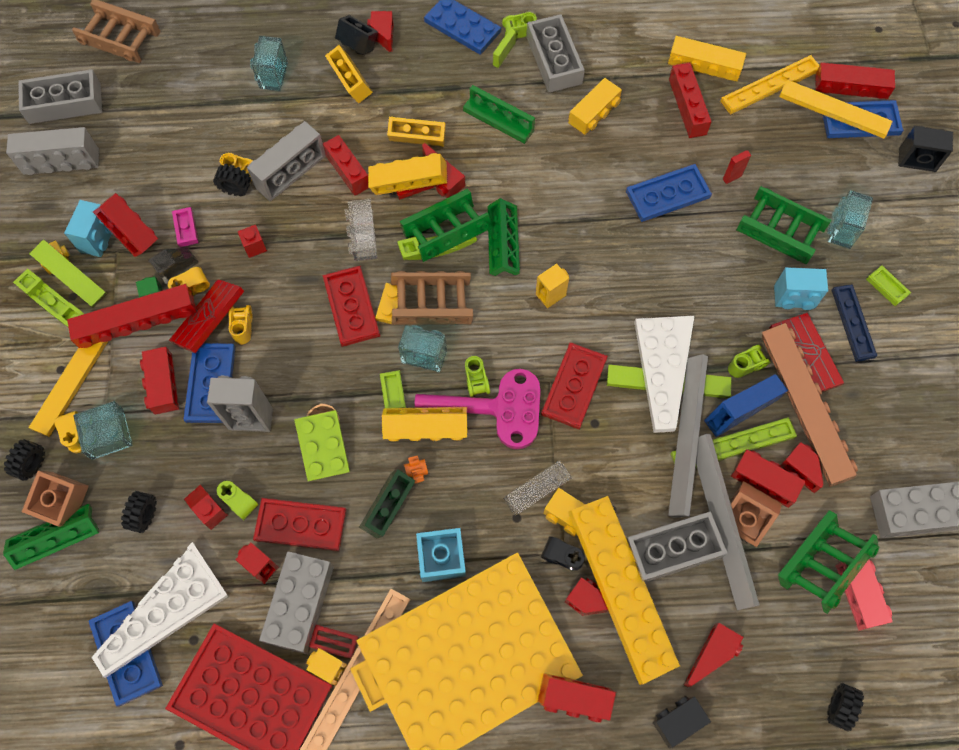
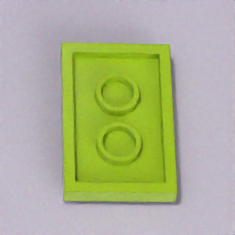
(322, 445)

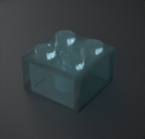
(269, 63)
(849, 219)
(422, 348)
(102, 430)

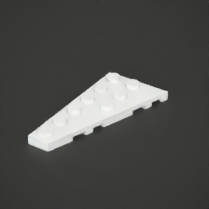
(664, 357)
(170, 604)

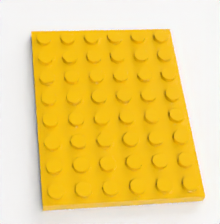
(468, 657)

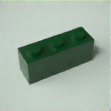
(387, 504)

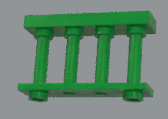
(440, 212)
(775, 239)
(818, 542)

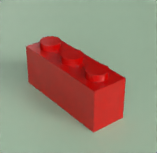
(346, 165)
(125, 224)
(159, 380)
(768, 478)
(576, 698)

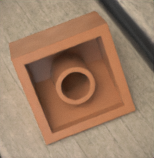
(54, 497)
(753, 513)

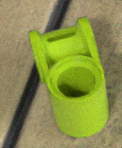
(519, 23)
(751, 360)
(476, 380)
(238, 501)

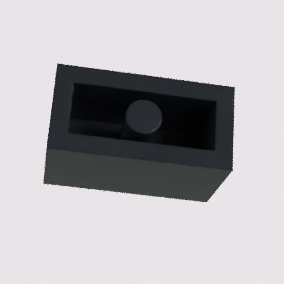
(356, 35)
(681, 721)

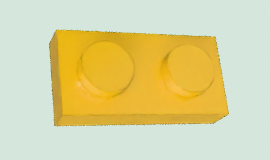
(388, 302)

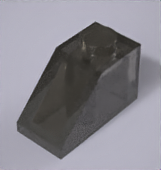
(173, 262)

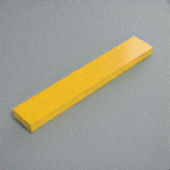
(769, 85)
(836, 109)
(66, 388)

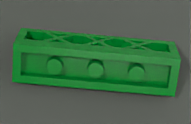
(498, 116)
(500, 235)
(30, 547)

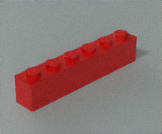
(131, 316)

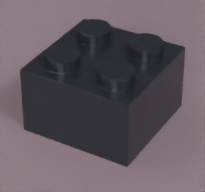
(925, 148)

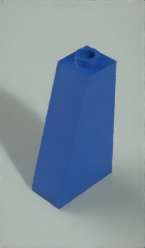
(745, 404)

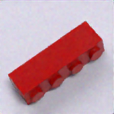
(855, 80)
(689, 100)

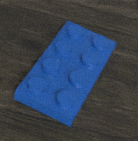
(462, 25)
(885, 109)
(668, 192)
(207, 363)
(138, 675)

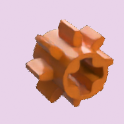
(416, 468)

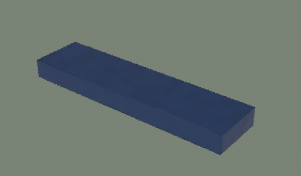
(854, 323)

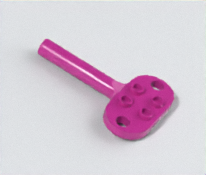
(514, 407)

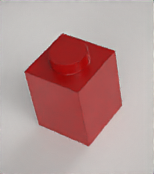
(252, 241)

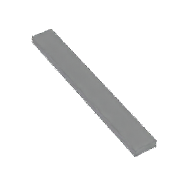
(688, 437)
(720, 507)

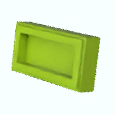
(504, 48)
(888, 285)
(392, 390)

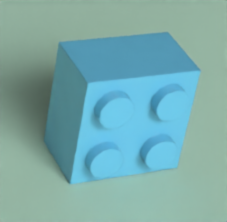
(87, 231)
(800, 288)
(440, 555)

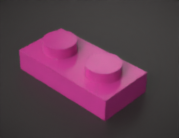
(185, 227)

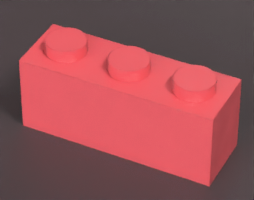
(866, 598)

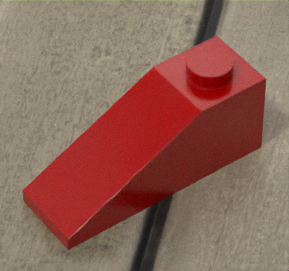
(455, 178)
(718, 649)

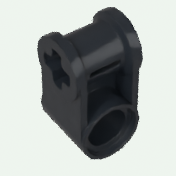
(559, 553)

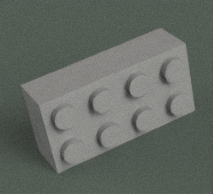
(555, 53)
(60, 96)
(53, 150)
(286, 161)
(240, 404)
(917, 509)
(677, 547)
(297, 602)

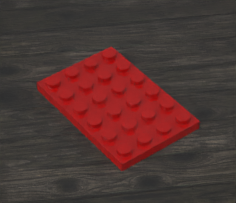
(248, 695)

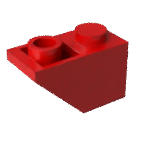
(586, 598)

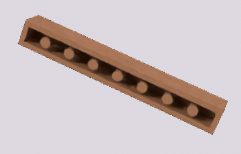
(808, 405)

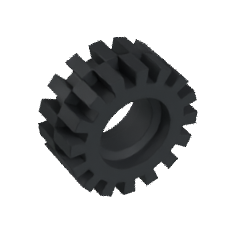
(232, 180)
(24, 459)
(138, 512)
(845, 707)

